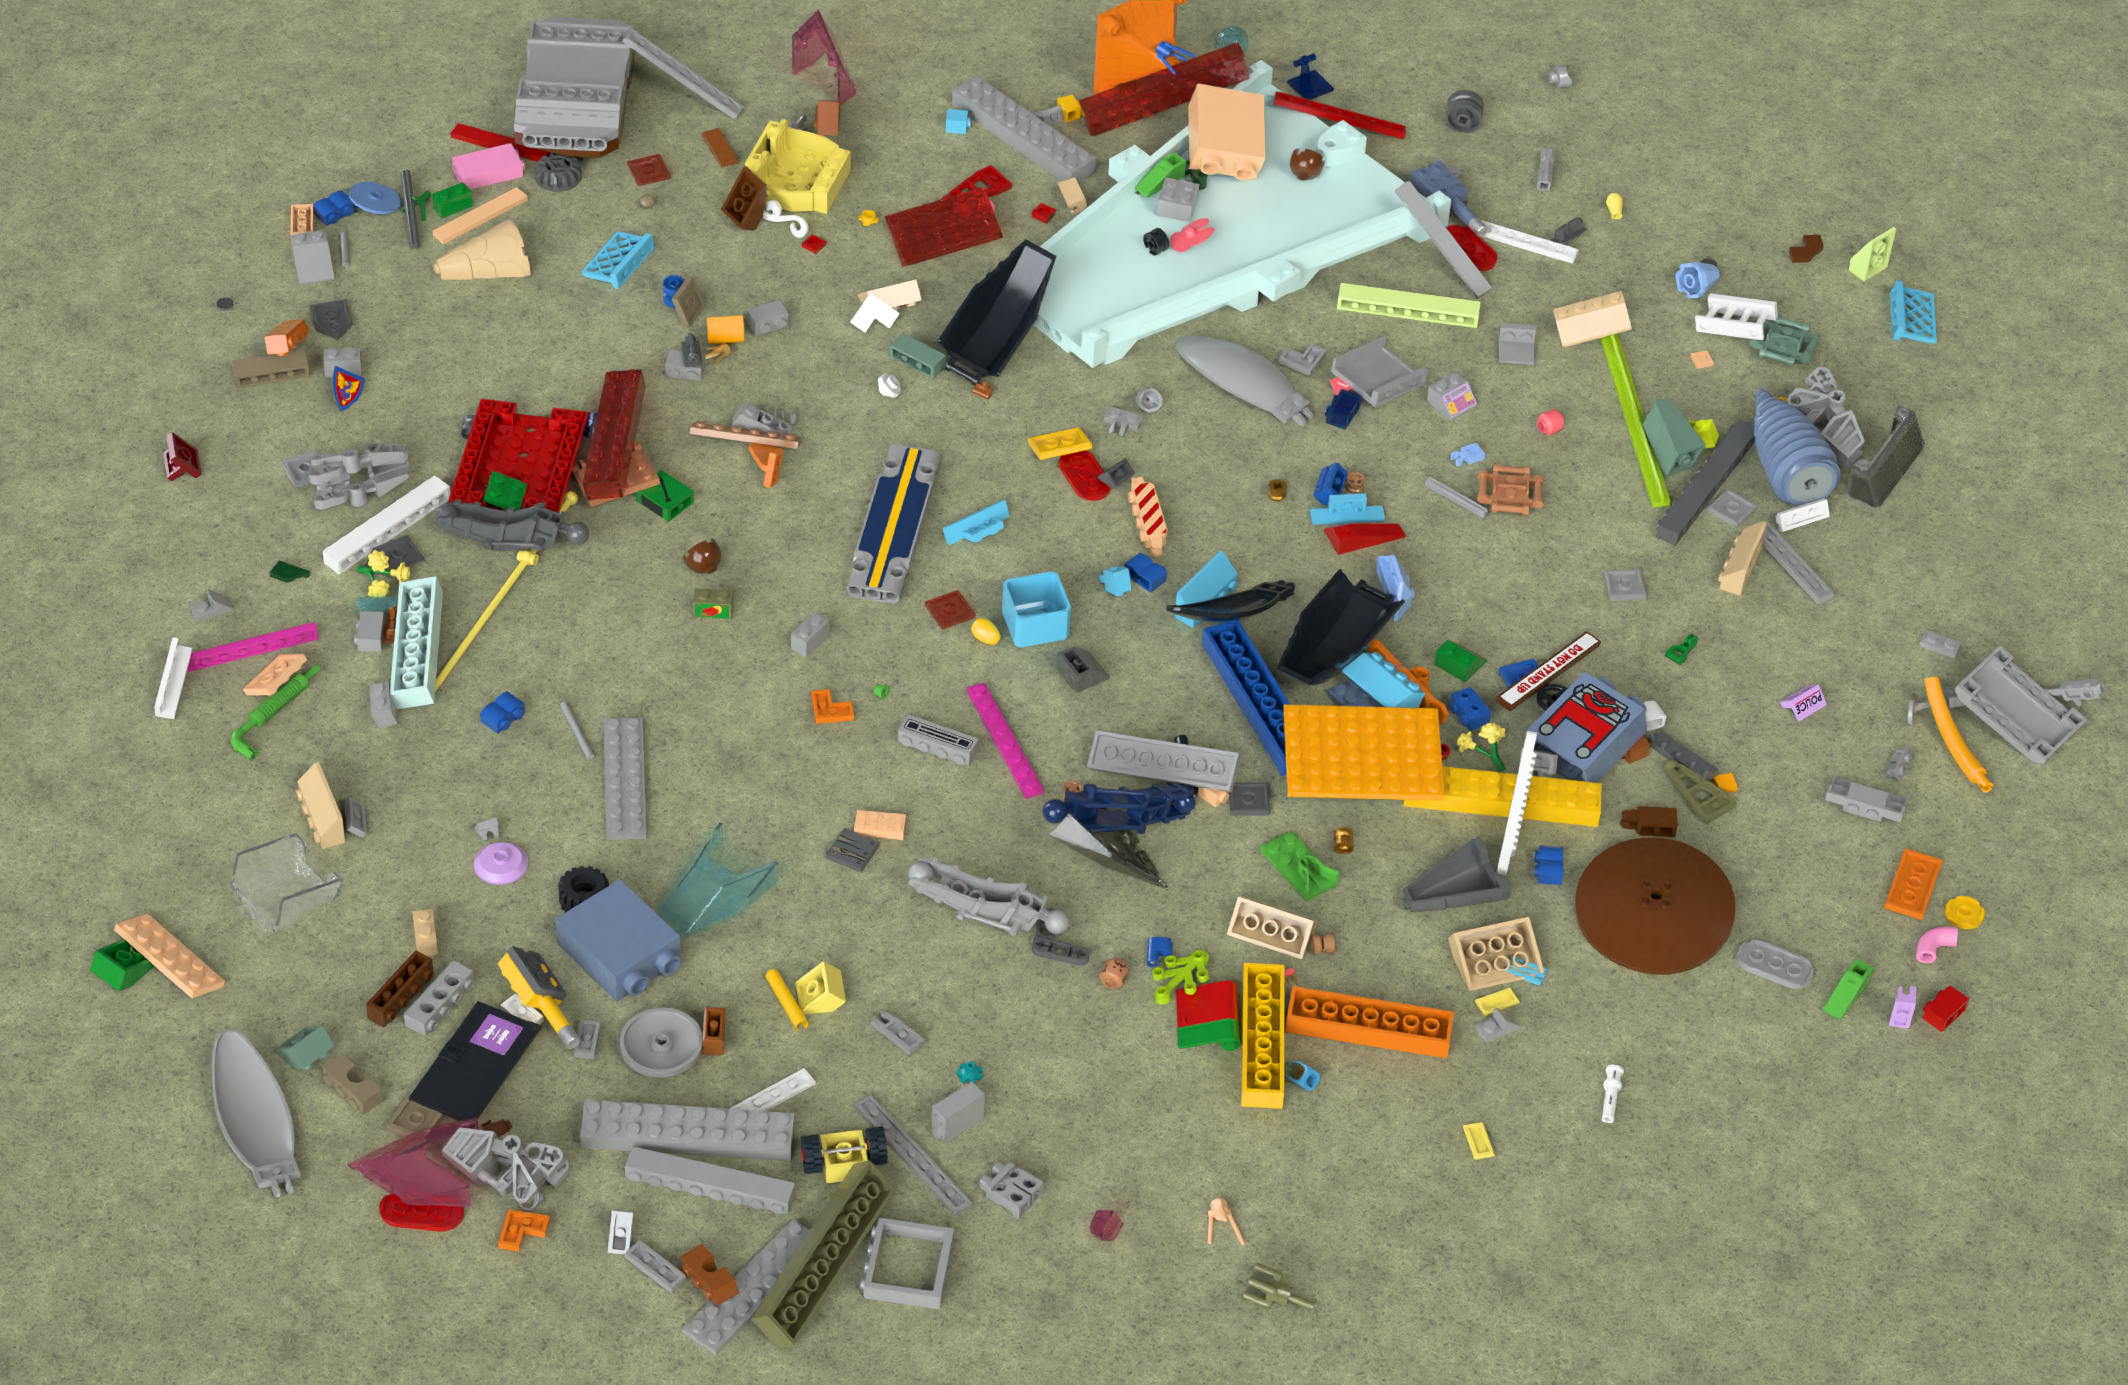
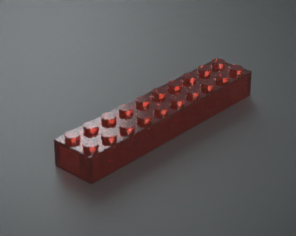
(1162, 89)
(614, 434)

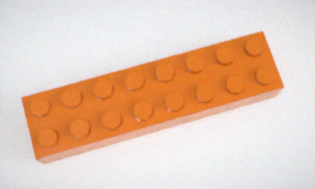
(1369, 1022)

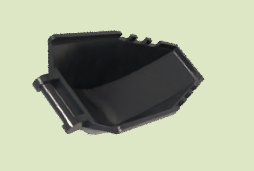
(998, 313)
(1336, 629)

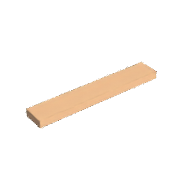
(480, 215)

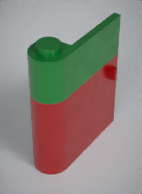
(1209, 1016)

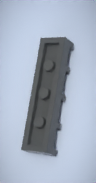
(1674, 750)

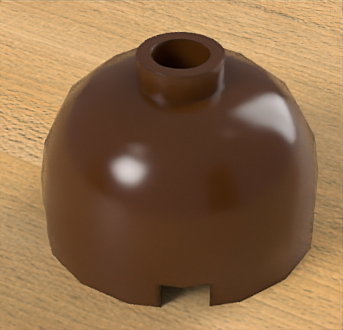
(1306, 164)
(704, 557)

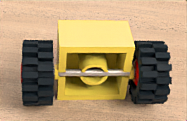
(841, 1151)

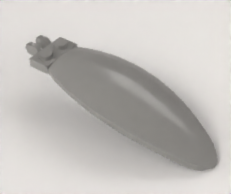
(1245, 376)
(253, 1112)

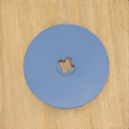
(374, 198)

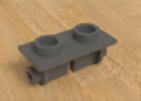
(1568, 232)
(691, 351)

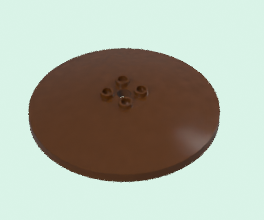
(1647, 933)

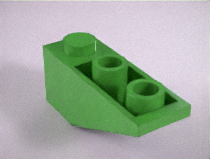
(1171, 167)
(1849, 989)

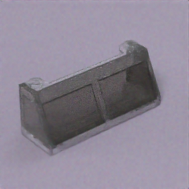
(1875, 481)

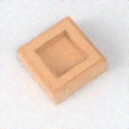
(1701, 359)

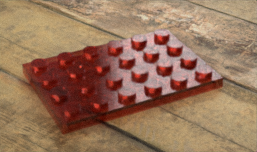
(943, 227)

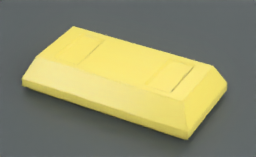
(1501, 999)
(1478, 1140)

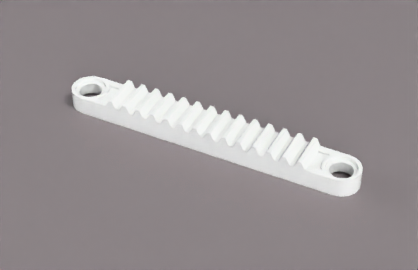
(1518, 803)

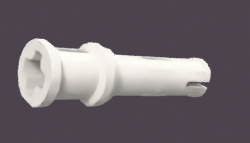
(1612, 1086)

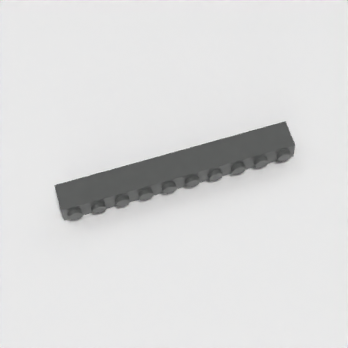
(1706, 483)

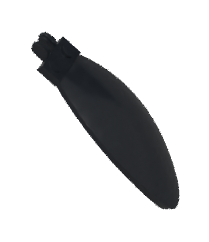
(1237, 605)

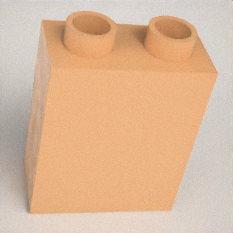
(1226, 132)

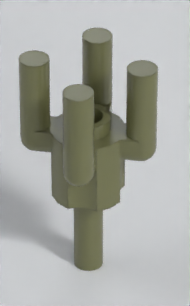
(1275, 1290)

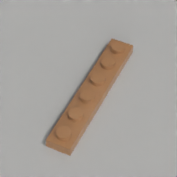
(752, 435)

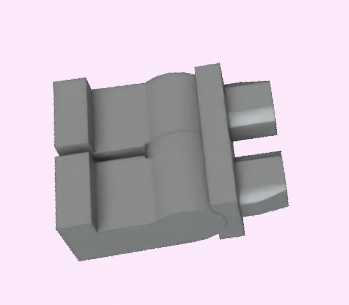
(1012, 1188)

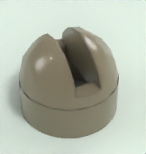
(646, 202)

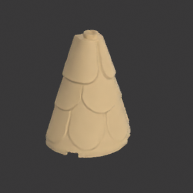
(489, 255)

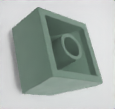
(305, 1047)

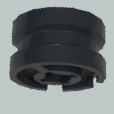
(1156, 241)

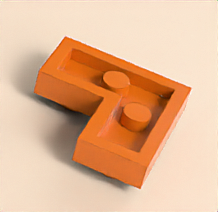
(830, 712)
(520, 1224)

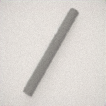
(577, 731)

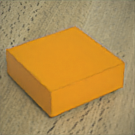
(1726, 782)

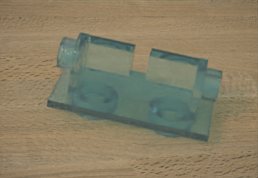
(376, 604)

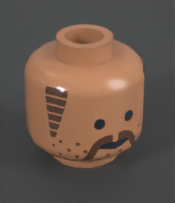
(1114, 973)

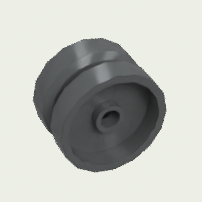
(1464, 111)

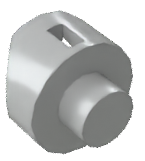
(1560, 77)
(1149, 399)

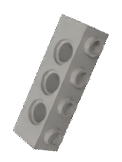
(439, 998)

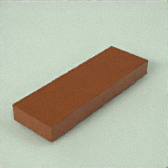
(720, 147)

